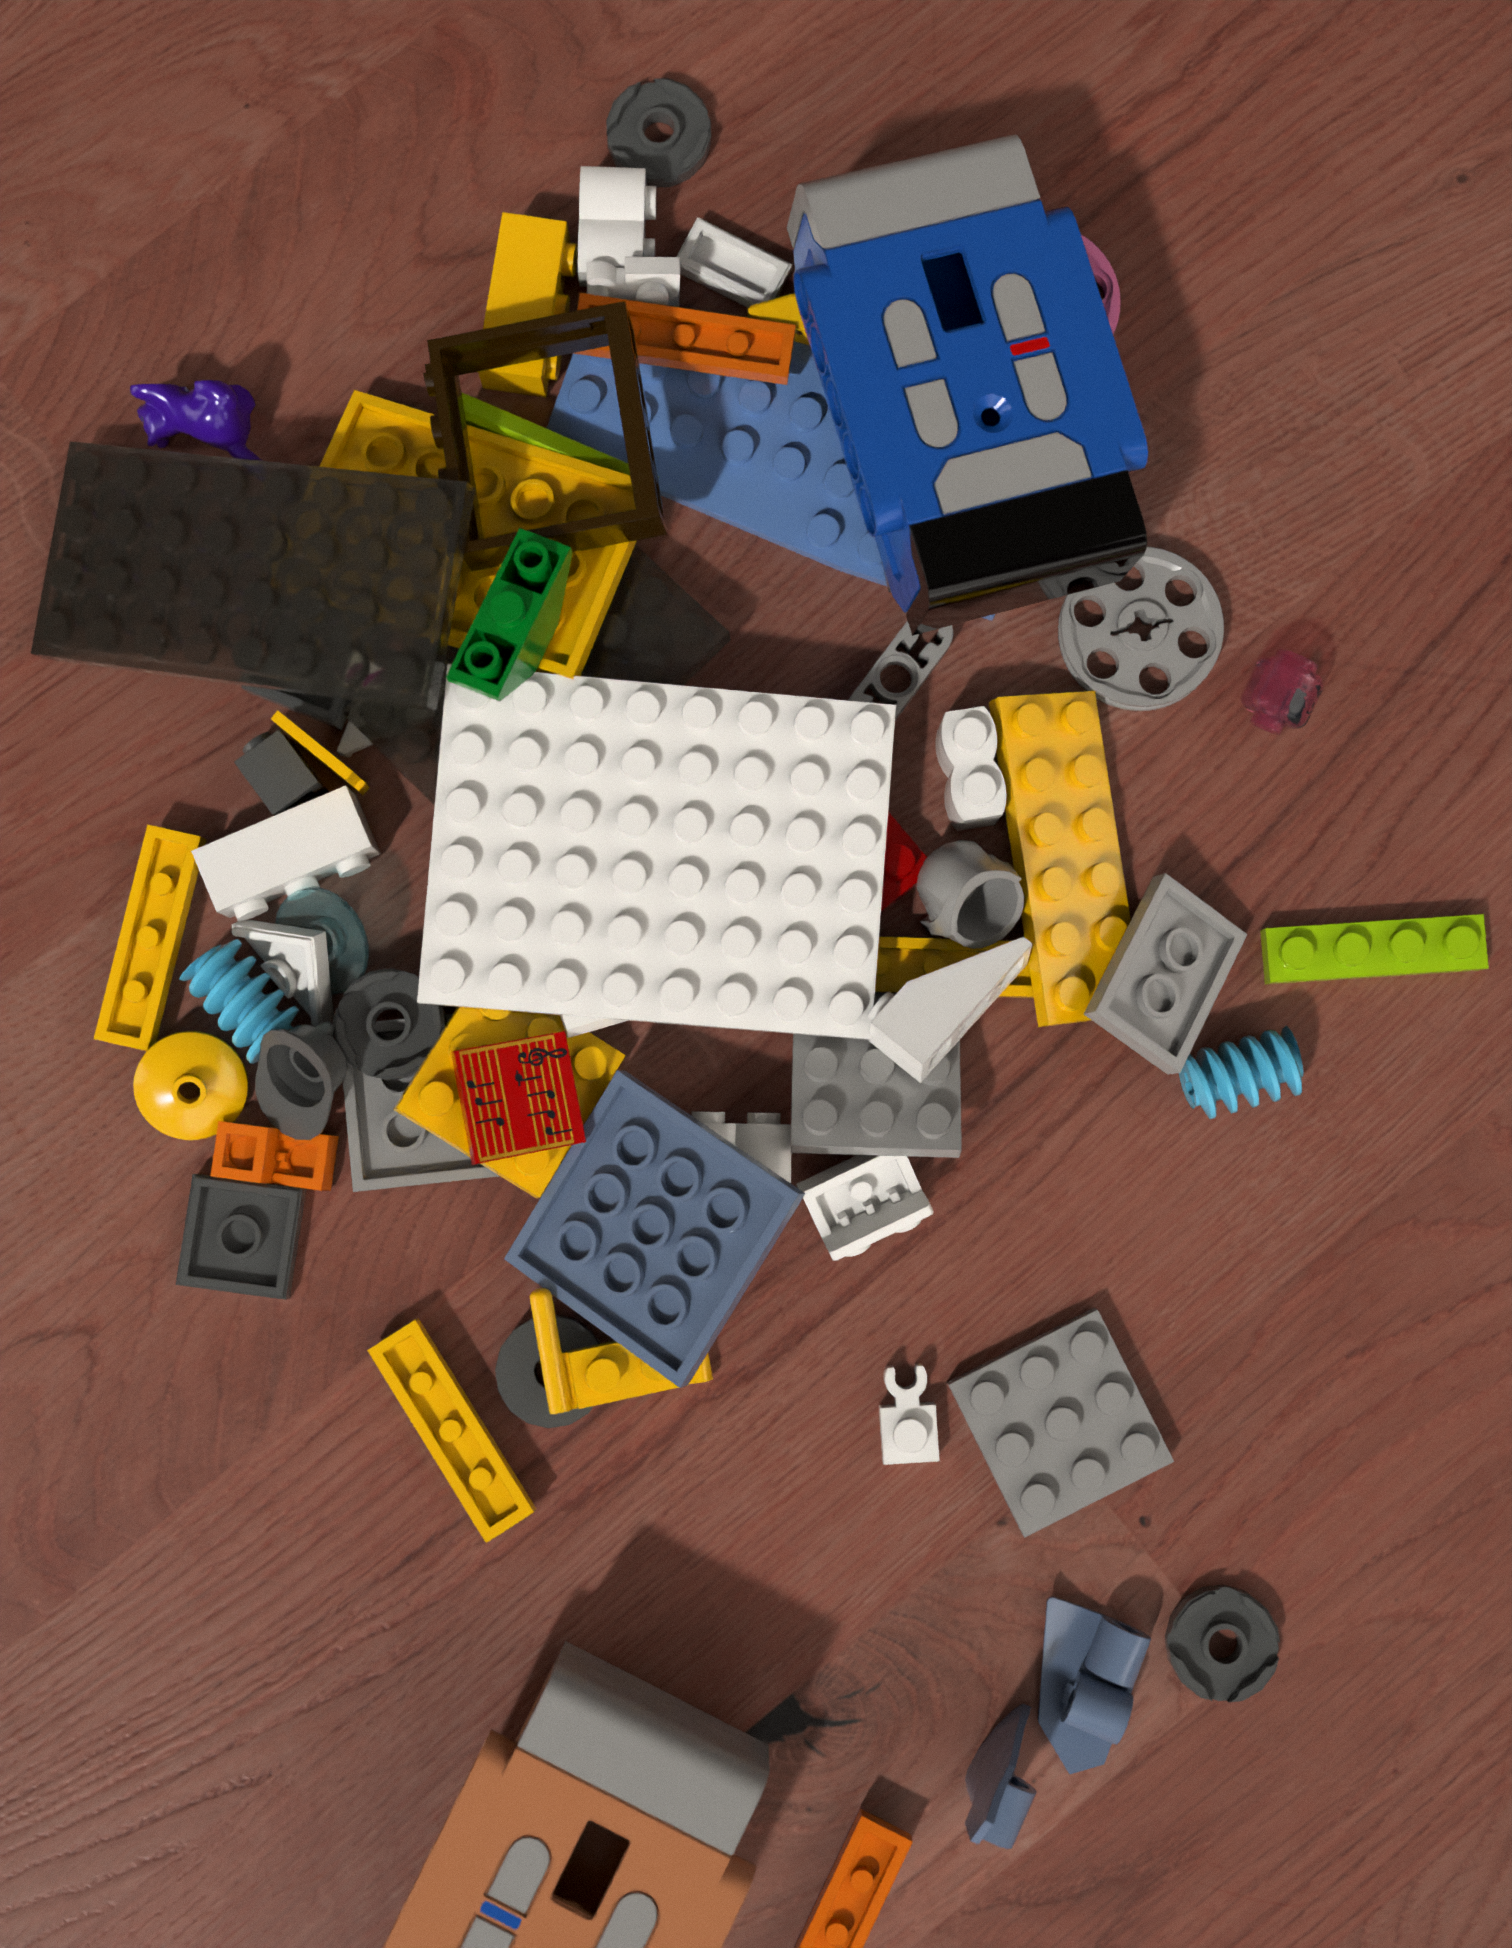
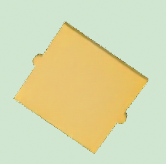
(320, 752)

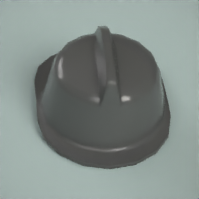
(299, 1078)

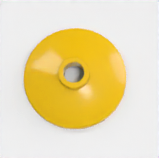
(195, 1059)

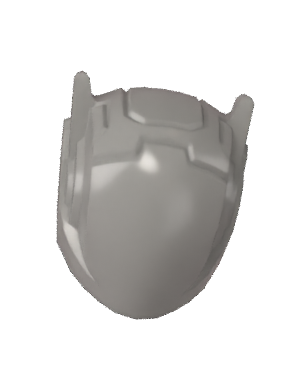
(969, 894)

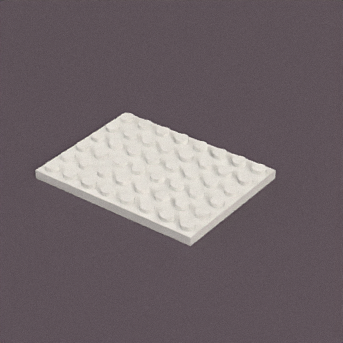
(659, 855)

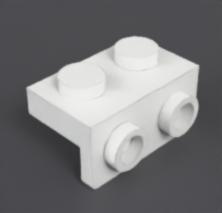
(864, 1202)

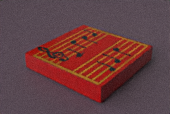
(518, 1097)

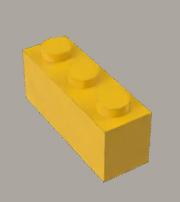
(528, 285)

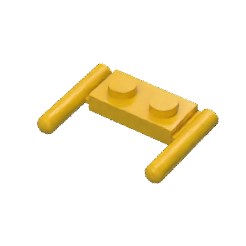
(594, 1372)

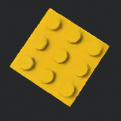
(434, 1098)

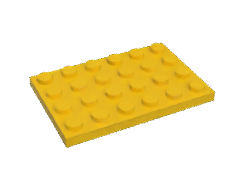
(515, 490)

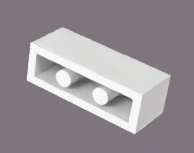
(286, 854)

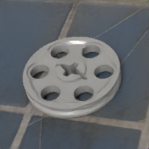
(1161, 644)

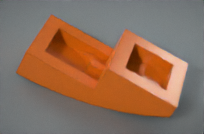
(272, 1157)

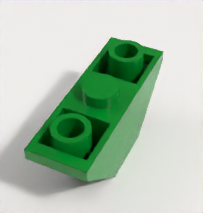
(514, 618)

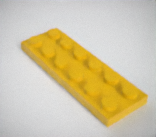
(1062, 845)

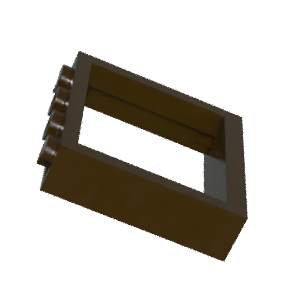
(532, 341)

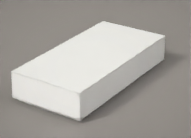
(732, 265)

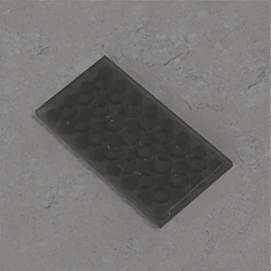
(255, 573)

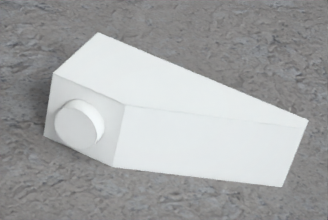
(940, 1007)

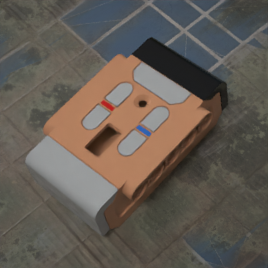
(594, 1825)

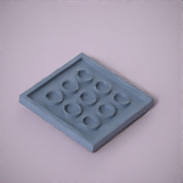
(654, 1227)

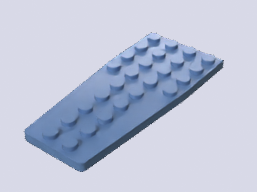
(736, 452)

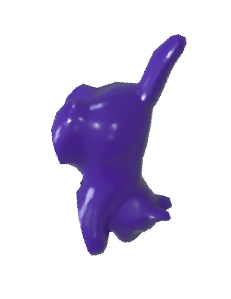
(209, 412)

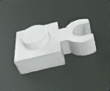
(642, 280)
(908, 1426)

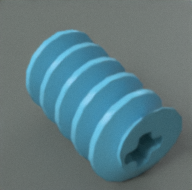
(237, 996)
(1243, 1071)

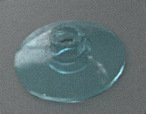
(345, 933)

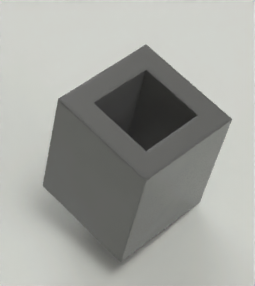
(279, 772)

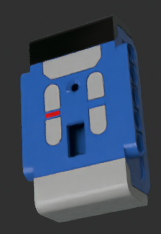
(970, 381)

